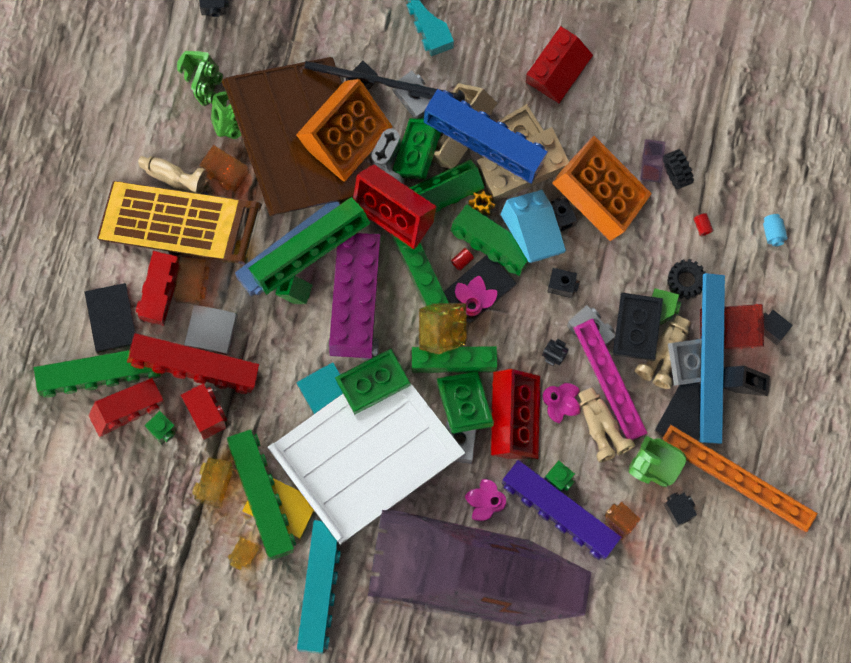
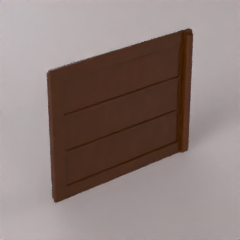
(269, 113)

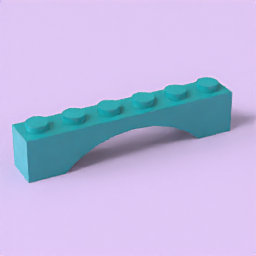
(434, 31)

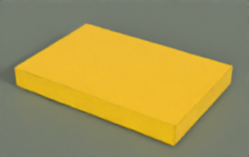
(293, 505)

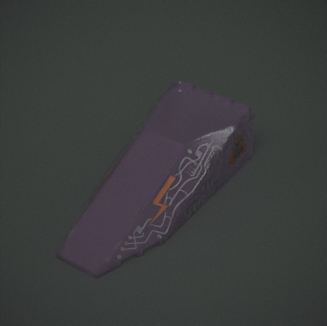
(472, 573)

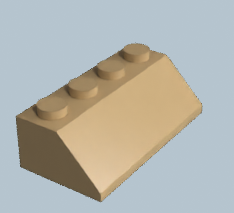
(448, 151)

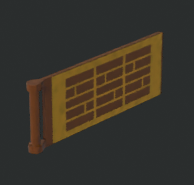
(177, 221)

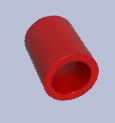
(703, 224)
(462, 259)

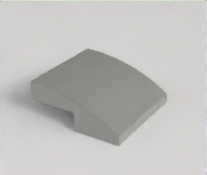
(211, 329)

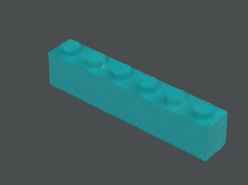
(318, 591)

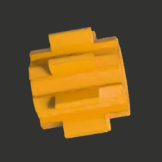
(482, 198)

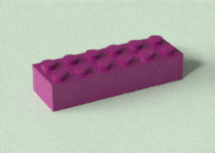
(355, 296)

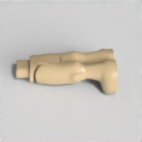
(174, 176)
(675, 332)
(601, 422)

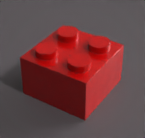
(202, 408)

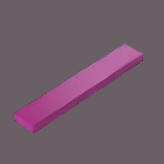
(610, 380)

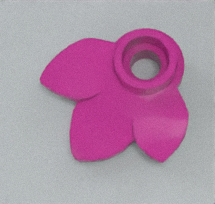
(476, 294)
(565, 402)
(483, 498)

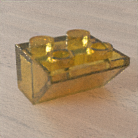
(442, 327)

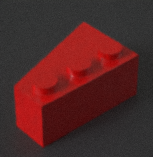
(125, 406)

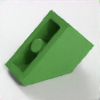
(669, 306)

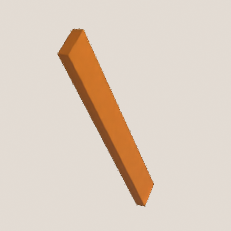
(741, 479)

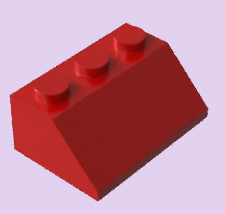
(559, 65)

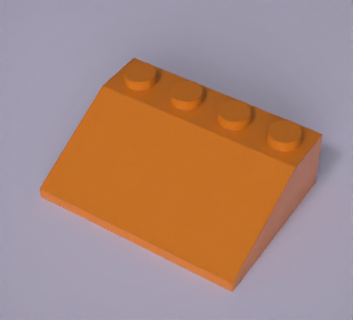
(345, 129)
(602, 189)

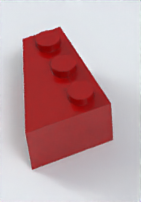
(158, 288)

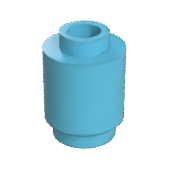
(775, 230)

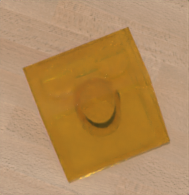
(213, 482)

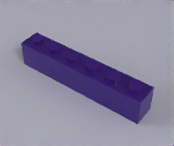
(561, 510)

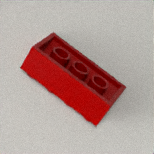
(393, 205)
(515, 415)

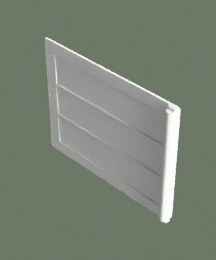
(365, 461)

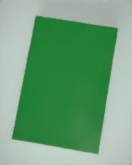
(416, 150)
(372, 381)
(464, 402)

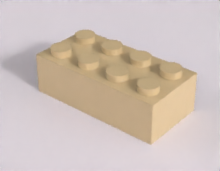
(503, 183)

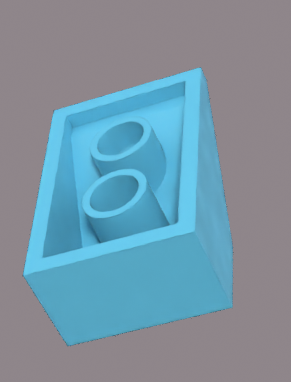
(533, 225)

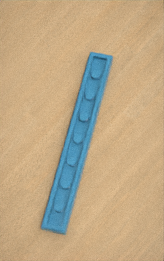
(712, 358)

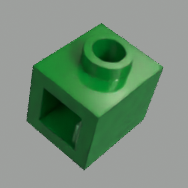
(295, 290)
(161, 428)
(560, 477)

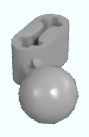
(388, 151)

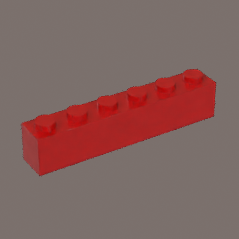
(192, 363)

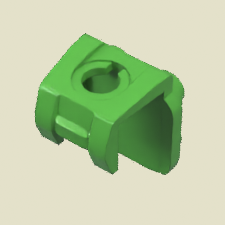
(206, 76)
(227, 123)
(657, 462)

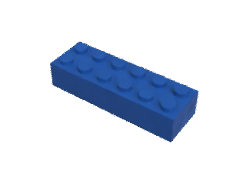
(484, 135)

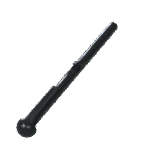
(416, 90)

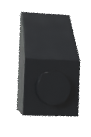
(745, 380)

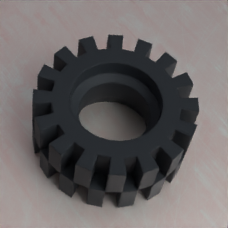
(678, 169)
(677, 287)

